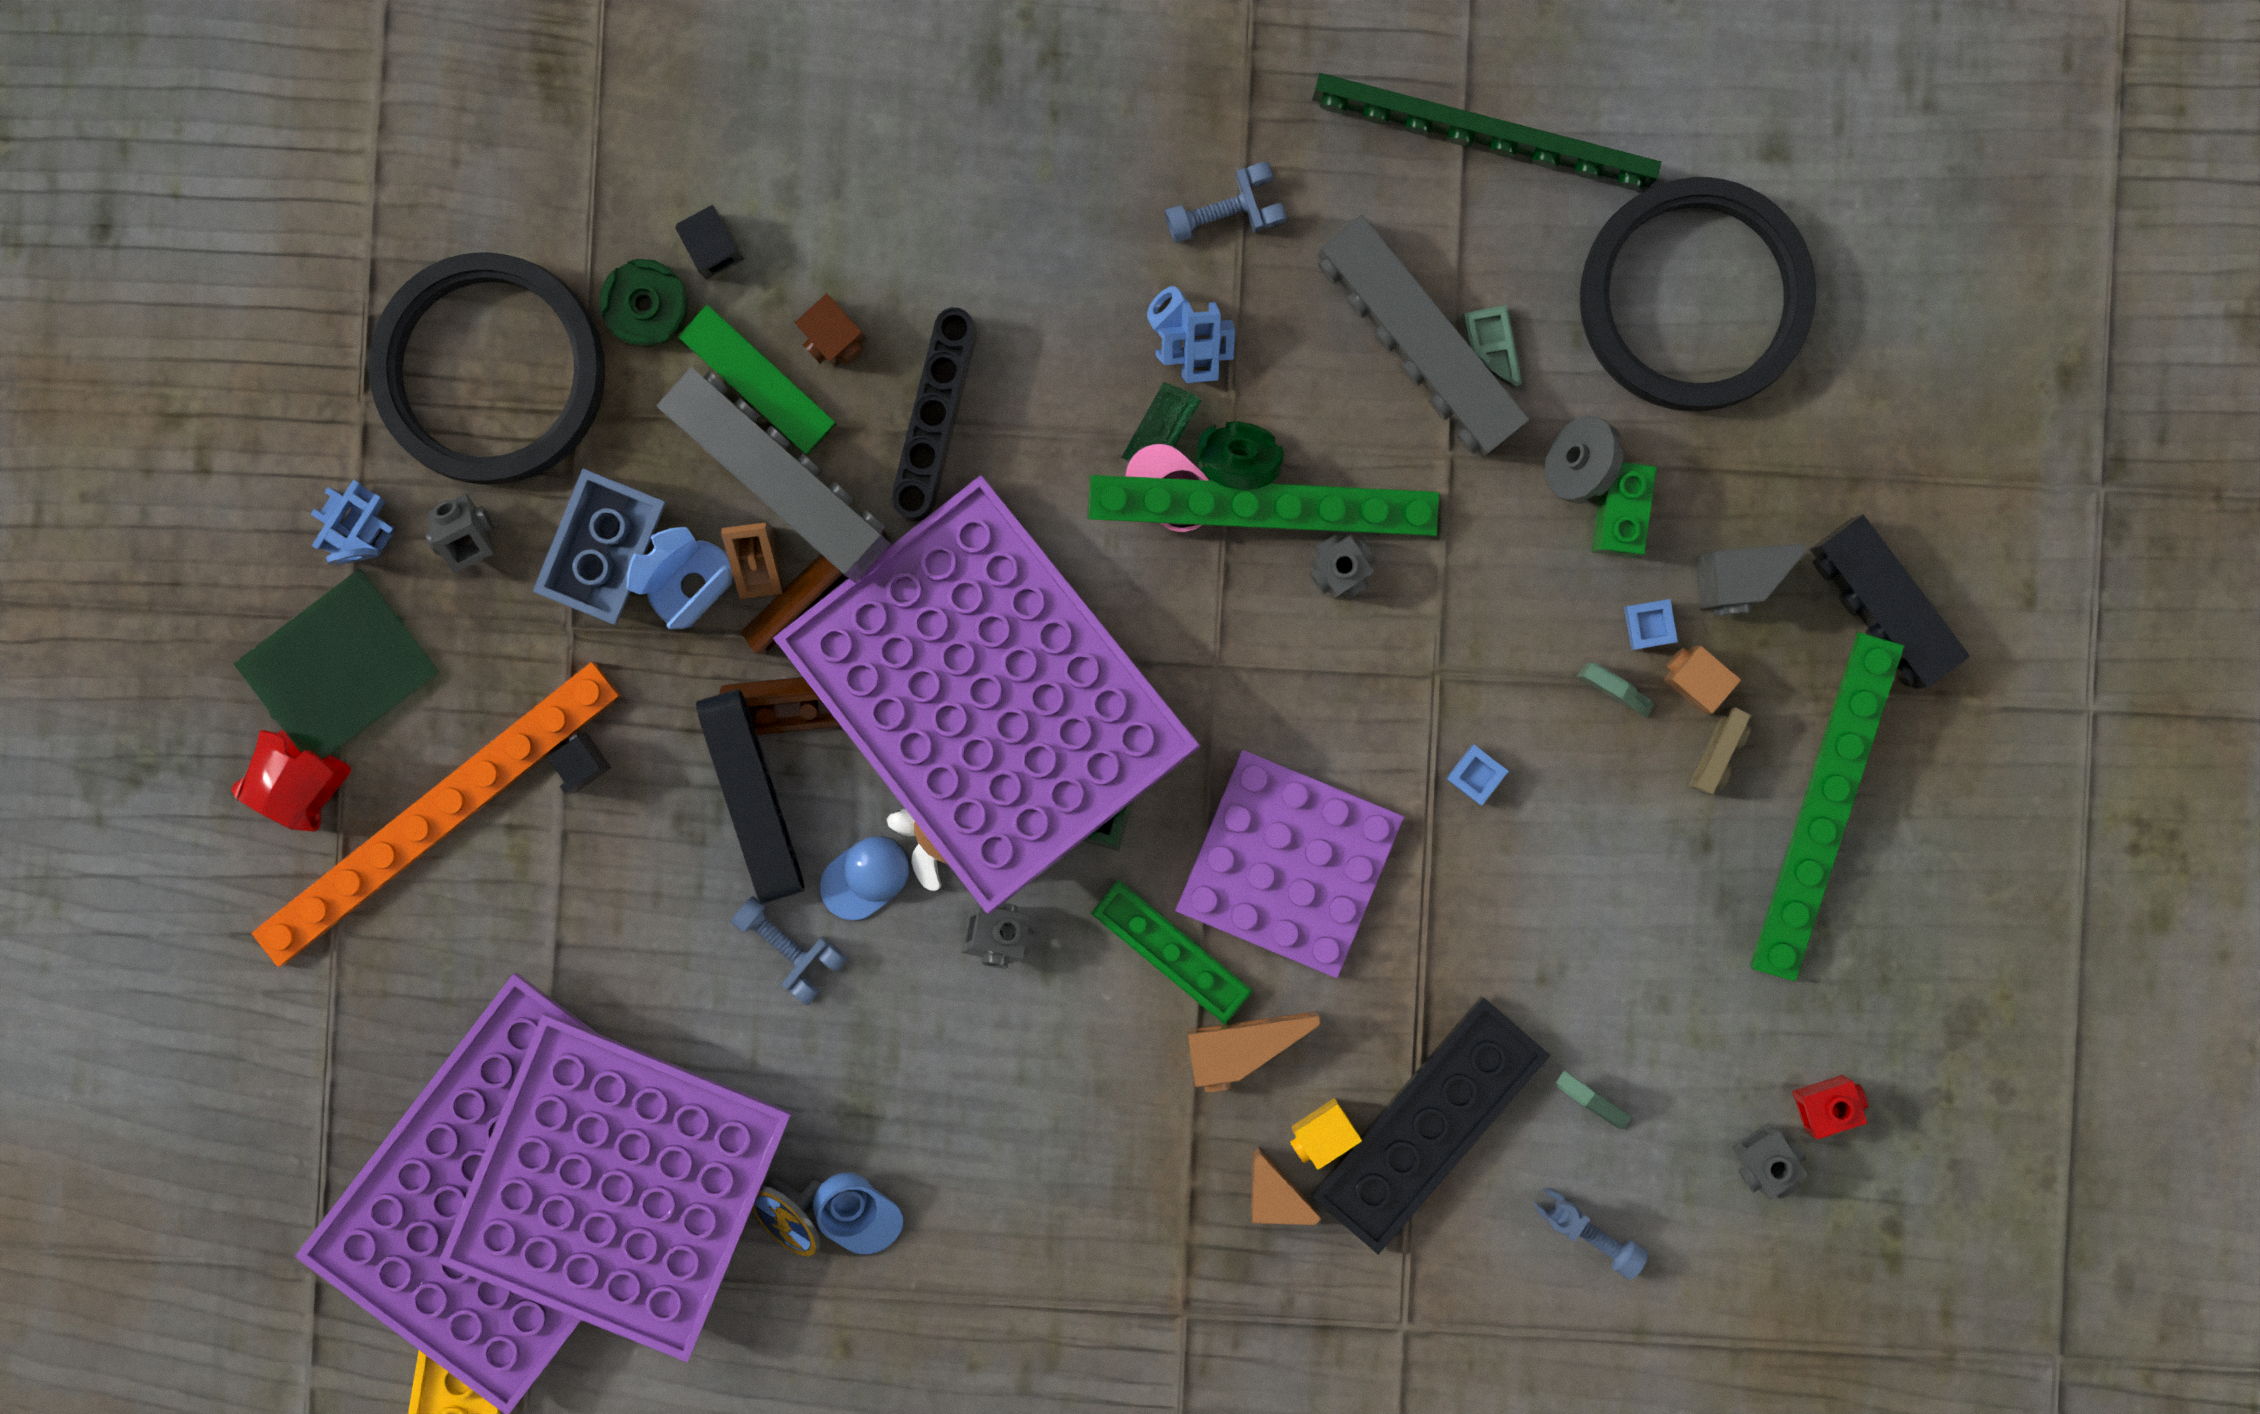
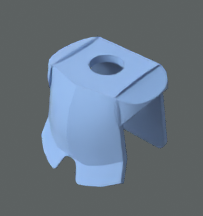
(665, 568)

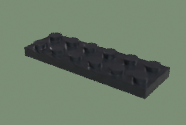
(1430, 1125)

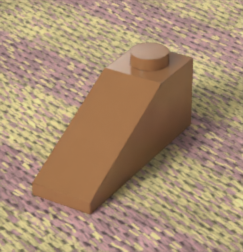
(1236, 1049)

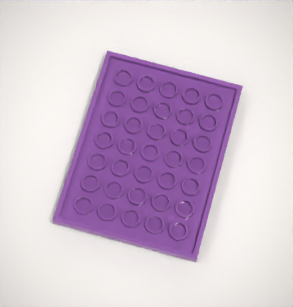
(986, 694)
(400, 1209)

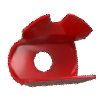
(288, 783)

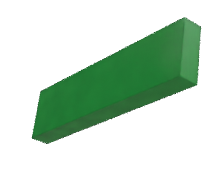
(757, 380)
(1171, 952)

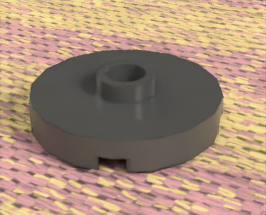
(1583, 459)

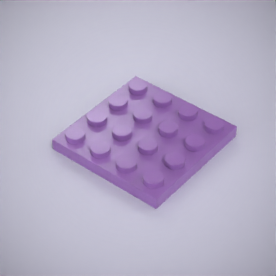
(1289, 863)

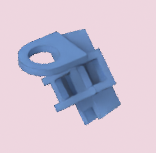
(1181, 323)
(359, 526)

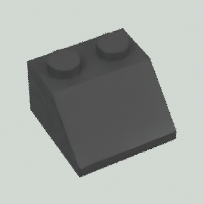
(1740, 577)

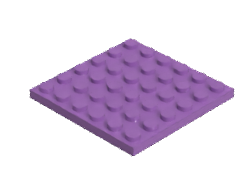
(615, 1187)

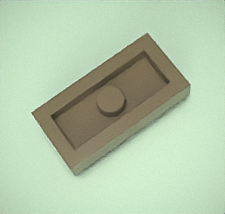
(1728, 735)

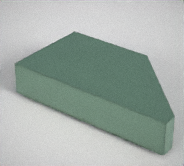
(1492, 340)
(1615, 688)
(1593, 1101)

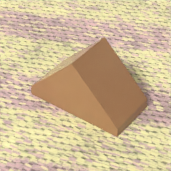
(754, 559)
(1276, 1197)

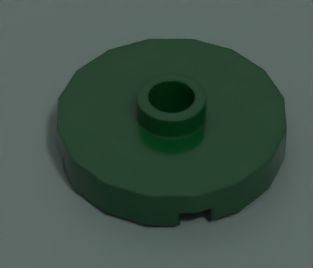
(621, 300)
(1239, 455)

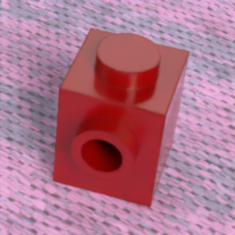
(1831, 1106)

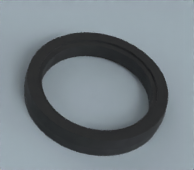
(1778, 234)
(416, 298)

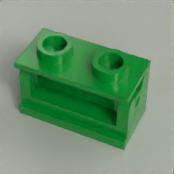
(1625, 512)

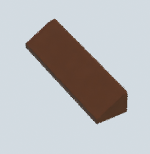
(796, 599)
(784, 706)

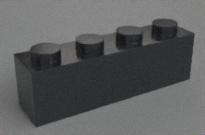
(1888, 601)

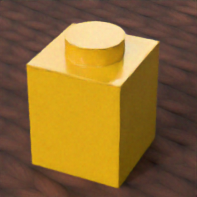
(1324, 1135)

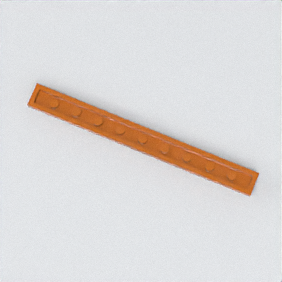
(436, 814)

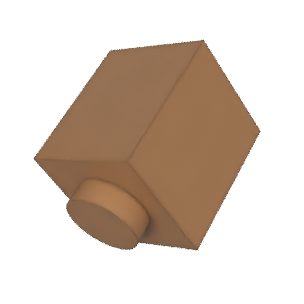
(1700, 678)

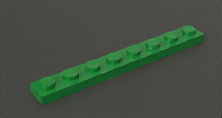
(1265, 507)
(1826, 806)

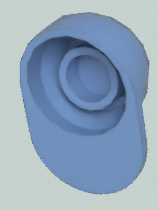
(864, 877)
(856, 1214)

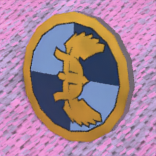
(783, 1215)

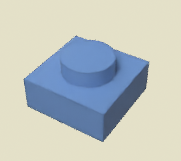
(1650, 624)
(1476, 774)

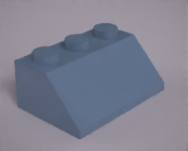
(595, 546)

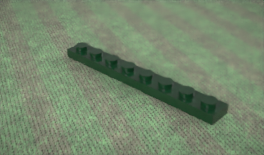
(1502, 136)

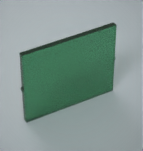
(336, 667)

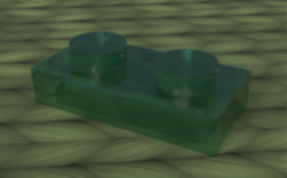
(1164, 419)

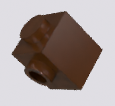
(830, 333)

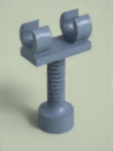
(1183, 222)
(752, 918)
(1569, 1219)

